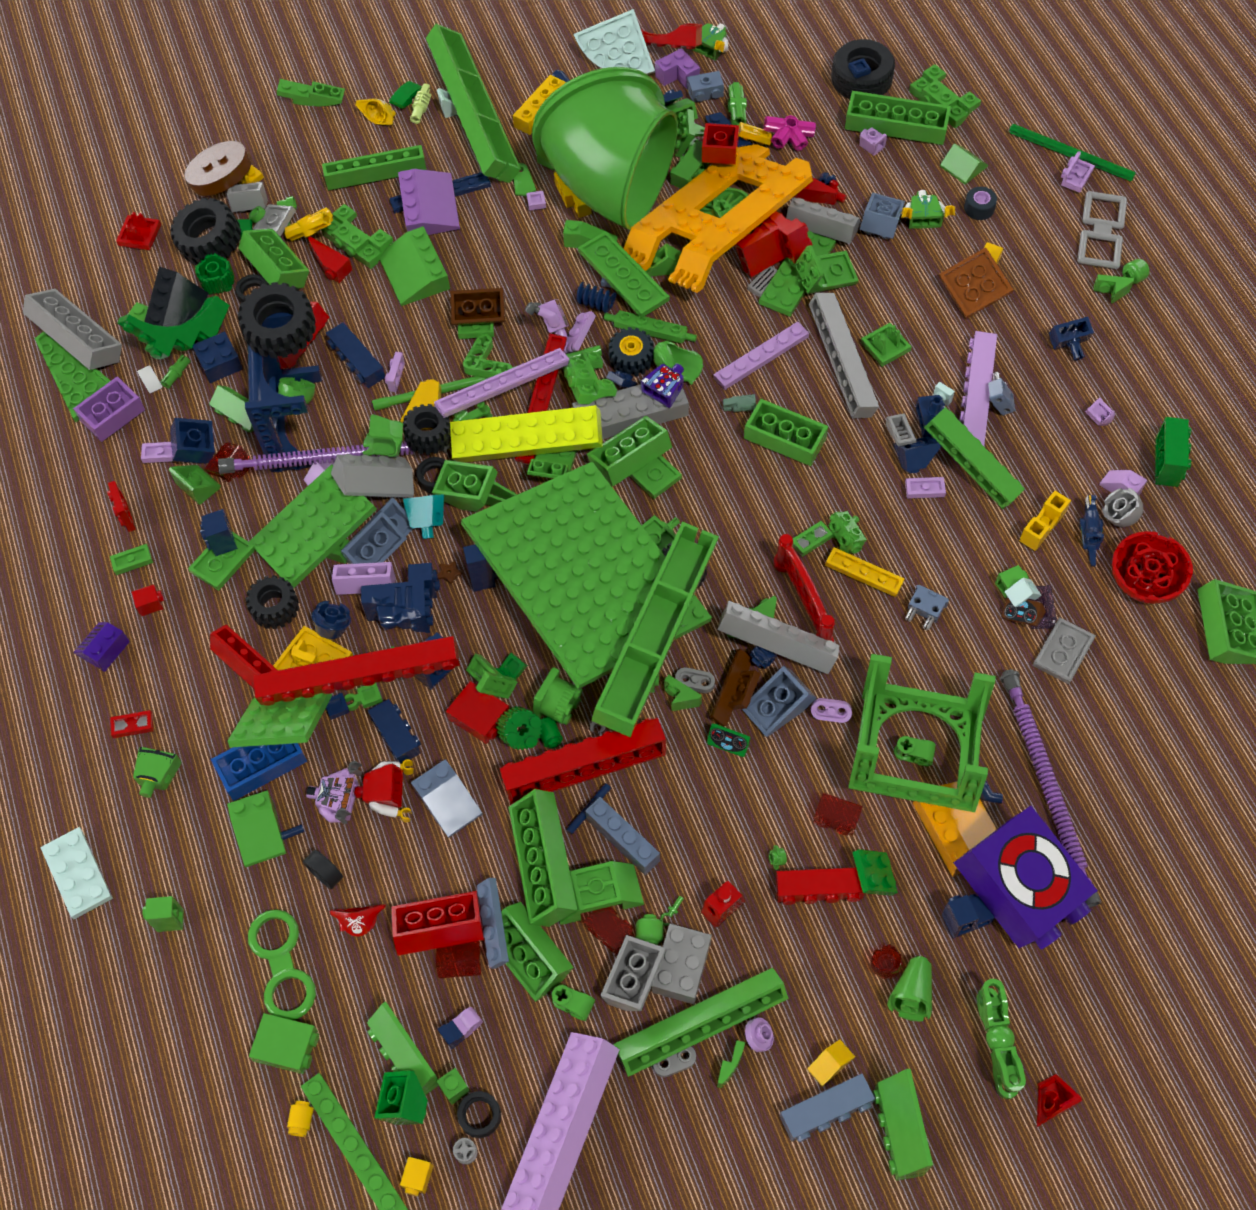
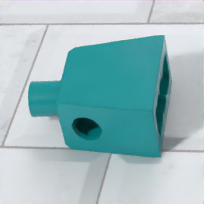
(425, 513)

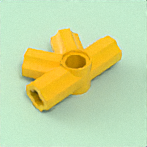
(309, 224)

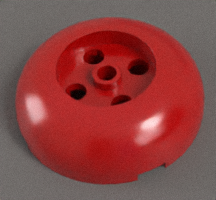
(1154, 556)

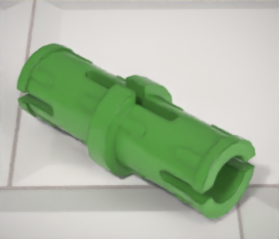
(175, 371)

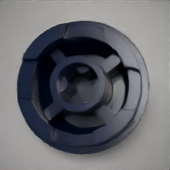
(330, 619)

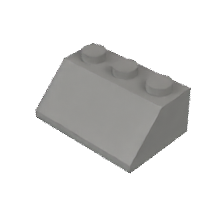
(632, 974)

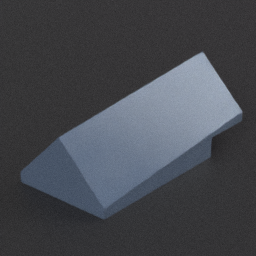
(379, 536)

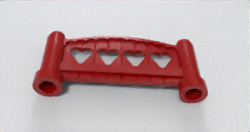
(788, 561)

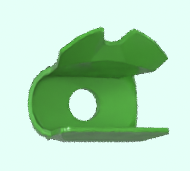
(383, 437)

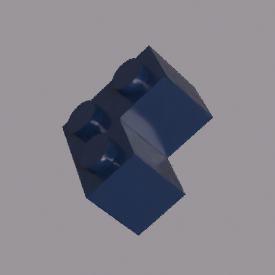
(217, 532)
(966, 914)

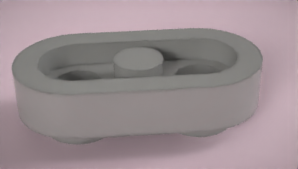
(696, 678)
(676, 1063)

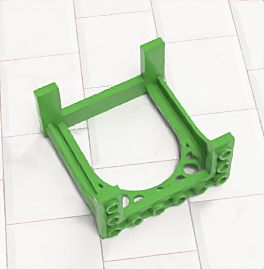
(971, 709)

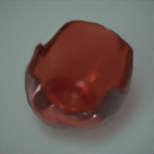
(886, 962)

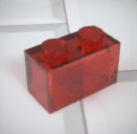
(837, 814)
(608, 928)

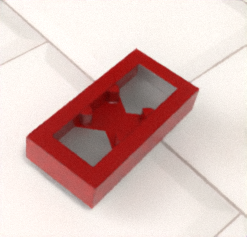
(131, 724)

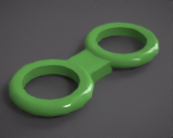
(281, 964)

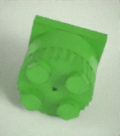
(556, 698)

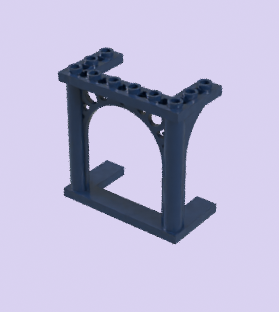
(268, 407)

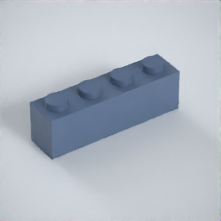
(622, 836)
(826, 1108)

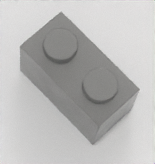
(247, 196)

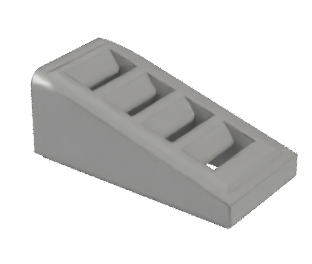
(892, 424)

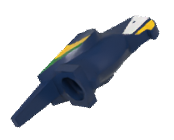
(1091, 529)

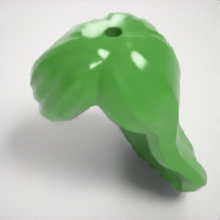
(670, 354)

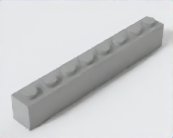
(843, 355)

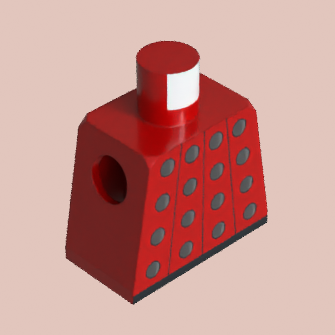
(723, 902)

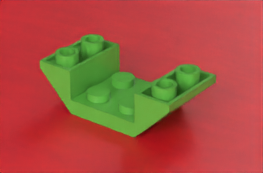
(552, 464)
(604, 887)

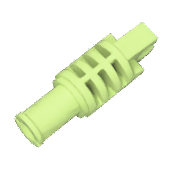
(420, 103)

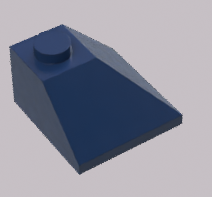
(918, 454)

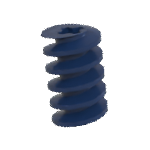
(595, 299)

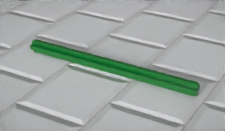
(1071, 152)

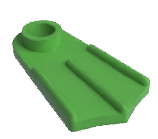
(523, 181)

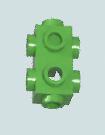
(847, 532)

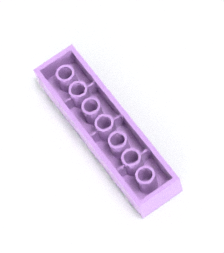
(562, 1124)

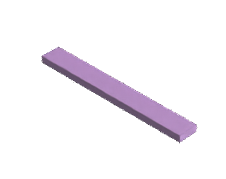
(501, 383)

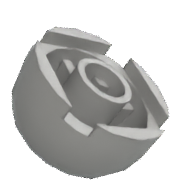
(1123, 507)

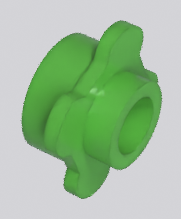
(777, 857)

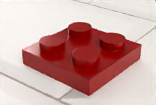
(120, 506)

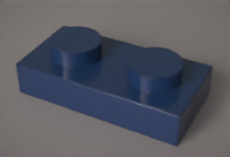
(621, 378)

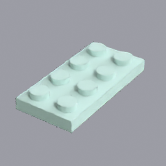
(76, 873)

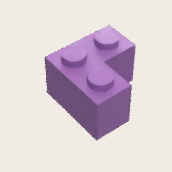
(675, 67)

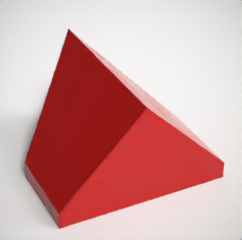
(1054, 1099)

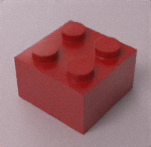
(720, 143)

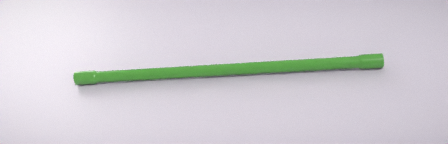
(386, 402)

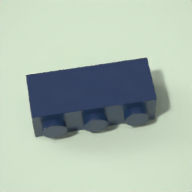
(479, 569)
(395, 731)

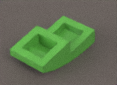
(728, 1068)

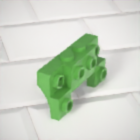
(931, 90)
(353, 240)
(584, 380)

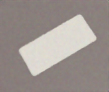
(149, 379)

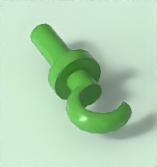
(673, 910)

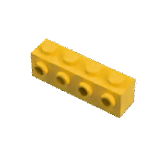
(525, 115)

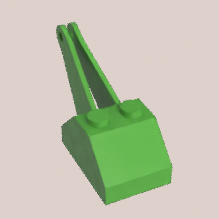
(469, 486)

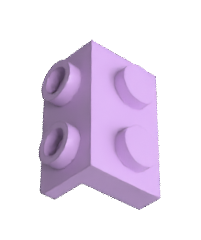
(1077, 173)

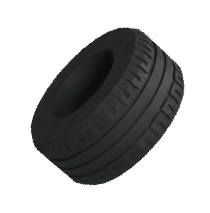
(877, 57)

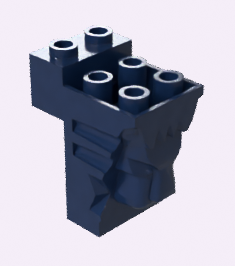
(403, 603)

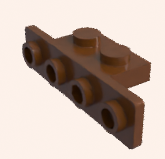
(737, 688)

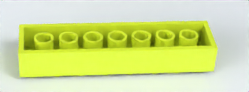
(526, 434)

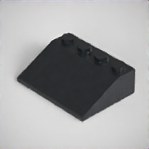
(173, 299)

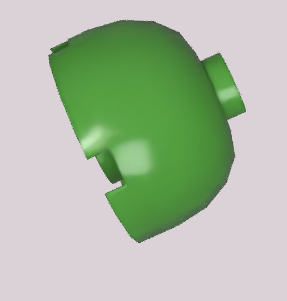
(290, 388)

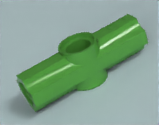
(737, 103)

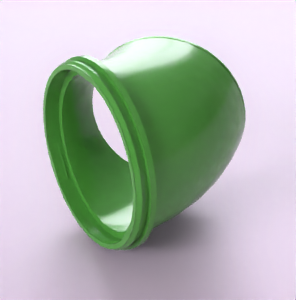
(609, 140)

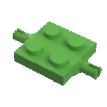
(661, 532)

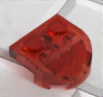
(227, 450)

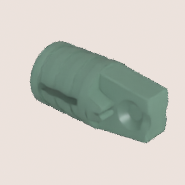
(740, 403)

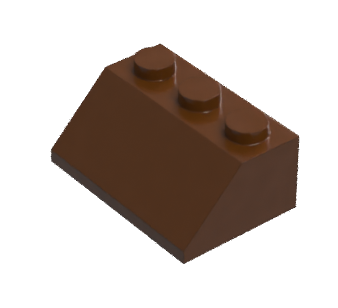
(477, 306)

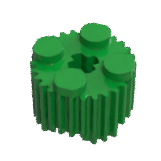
(215, 274)
(528, 734)

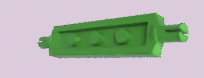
(651, 326)

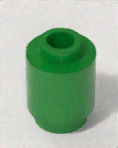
(550, 734)

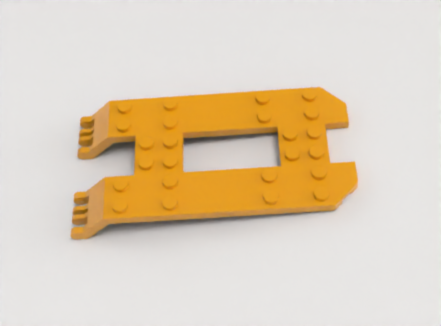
(708, 233)

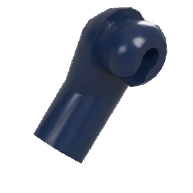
(988, 795)

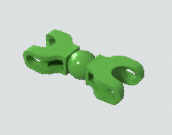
(1000, 1039)

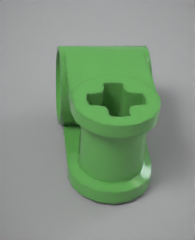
(916, 751)
(576, 1003)

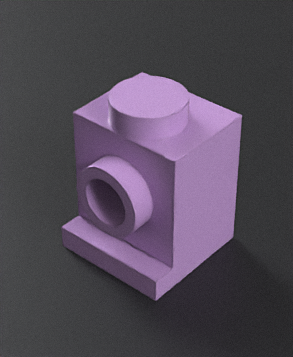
(872, 141)

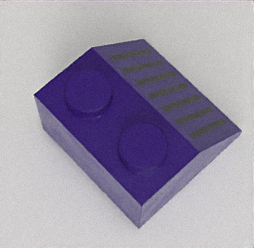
(102, 645)

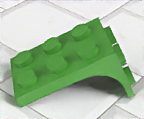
(825, 271)

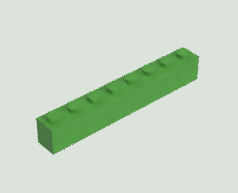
(701, 1021)

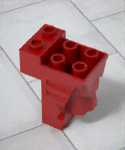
(772, 243)

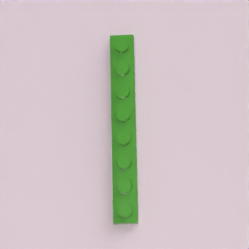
(352, 1145)

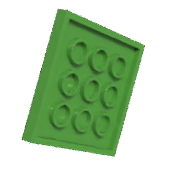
(279, 722)

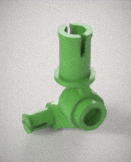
(482, 410)

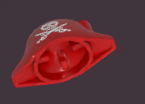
(357, 920)

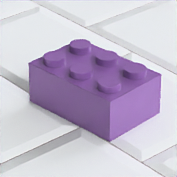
(109, 409)

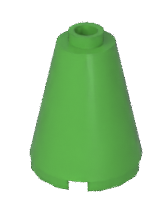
(913, 991)

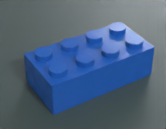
(254, 766)

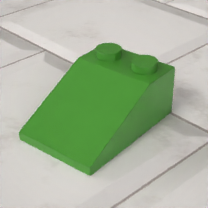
(256, 828)

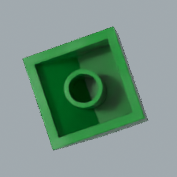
(401, 1099)

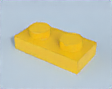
(754, 133)

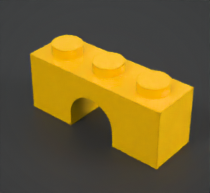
(1044, 523)

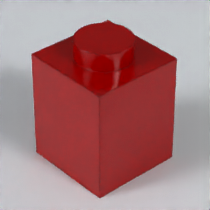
(148, 600)

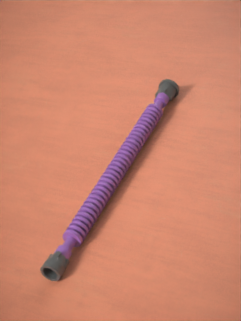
(230, 465)
(1046, 775)

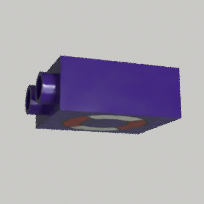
(1027, 880)

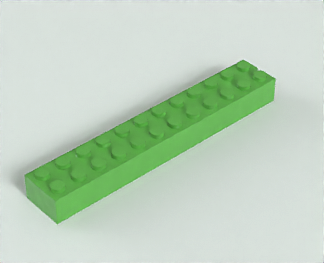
(473, 104)
(654, 630)

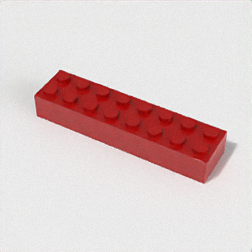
(584, 760)

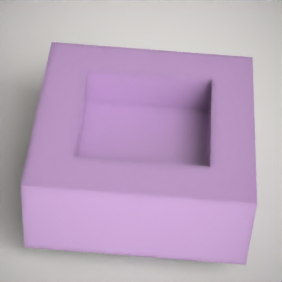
(536, 200)

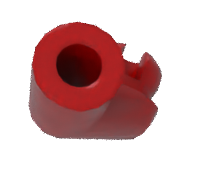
(840, 196)

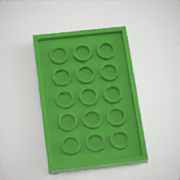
(310, 528)

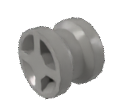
(463, 1147)

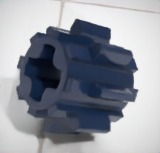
(762, 657)

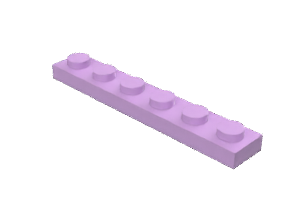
(761, 355)

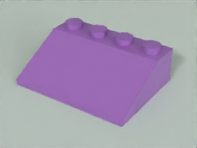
(428, 200)

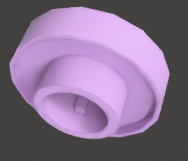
(759, 1035)

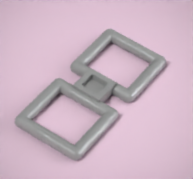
(1102, 230)

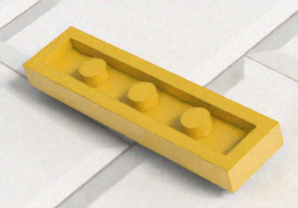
(864, 572)

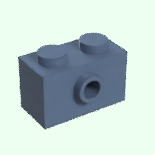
(705, 86)

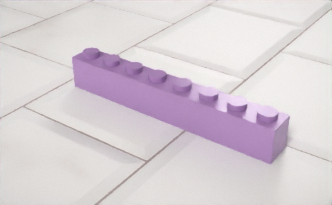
(977, 388)

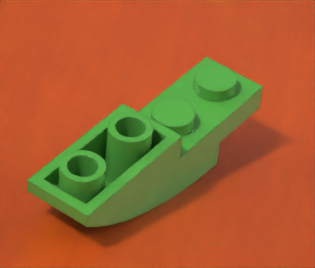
(307, 95)

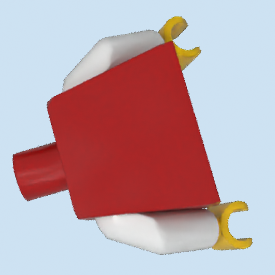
(384, 788)

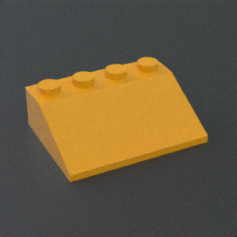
(954, 829)

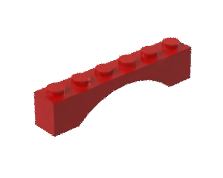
(685, 35)

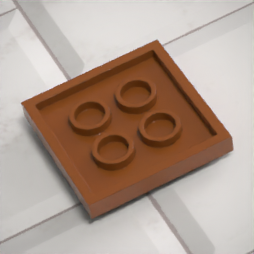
(976, 283)

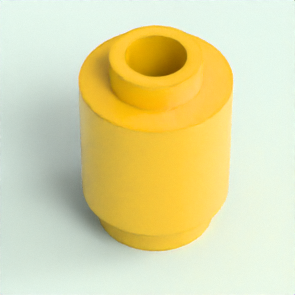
(300, 1119)

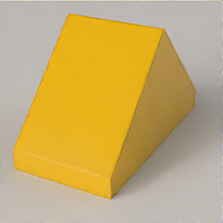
(830, 1062)

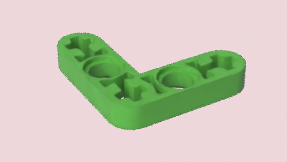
(480, 361)

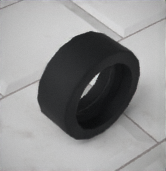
(247, 282)
(423, 467)
(323, 869)
(464, 1105)

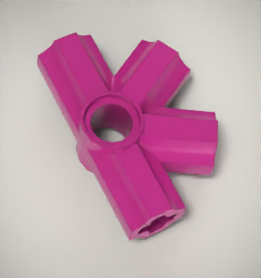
(789, 130)

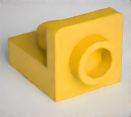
(252, 176)
(301, 655)

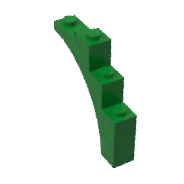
(162, 339)

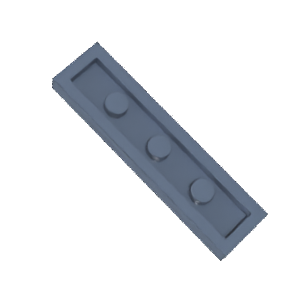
(492, 923)

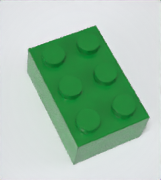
(1172, 451)

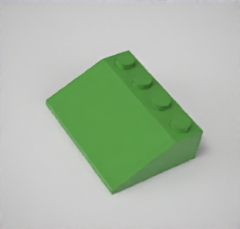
(414, 267)
(1229, 622)
(903, 1126)

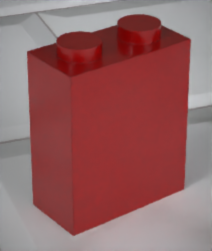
(477, 713)

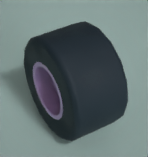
(980, 203)

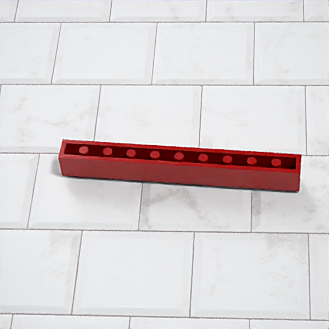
(356, 671)

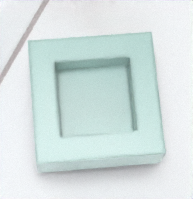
(945, 392)

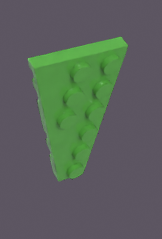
(70, 375)

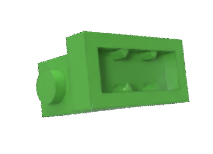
(489, 679)

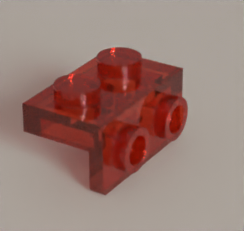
(459, 960)

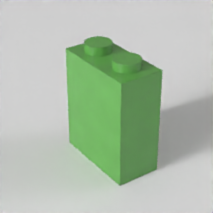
(284, 1044)

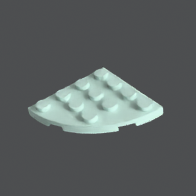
(616, 43)

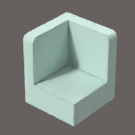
(1021, 591)

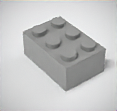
(682, 964)

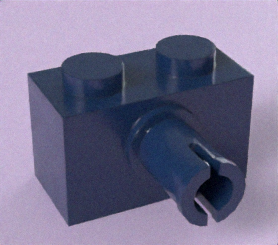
(1071, 335)
(927, 408)

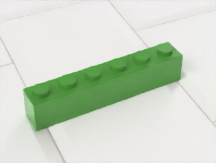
(372, 167)
(974, 458)

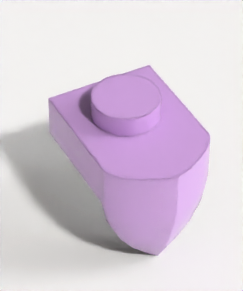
(1100, 413)

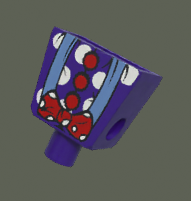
(664, 384)

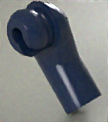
(826, 178)

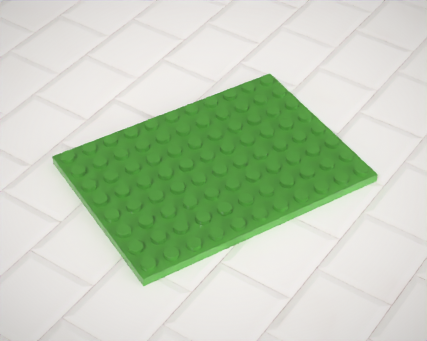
(575, 567)

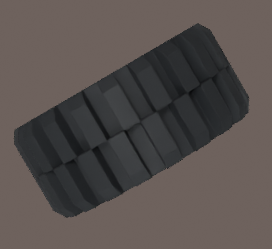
(197, 218)
(272, 300)

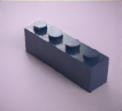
(355, 355)

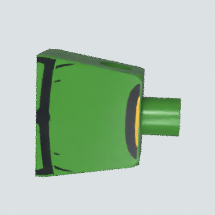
(155, 770)

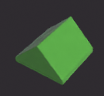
(962, 164)
(194, 482)

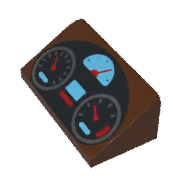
(1028, 612)

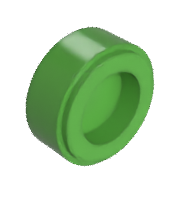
(257, 214)

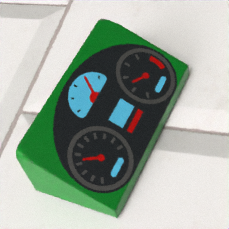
(728, 740)

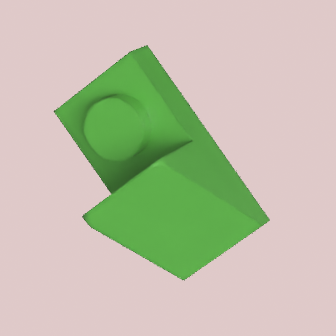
(1113, 284)
(685, 696)

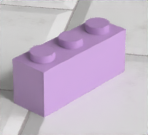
(350, 577)

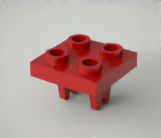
(138, 232)

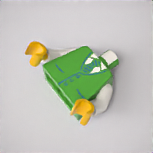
(713, 41)
(926, 211)

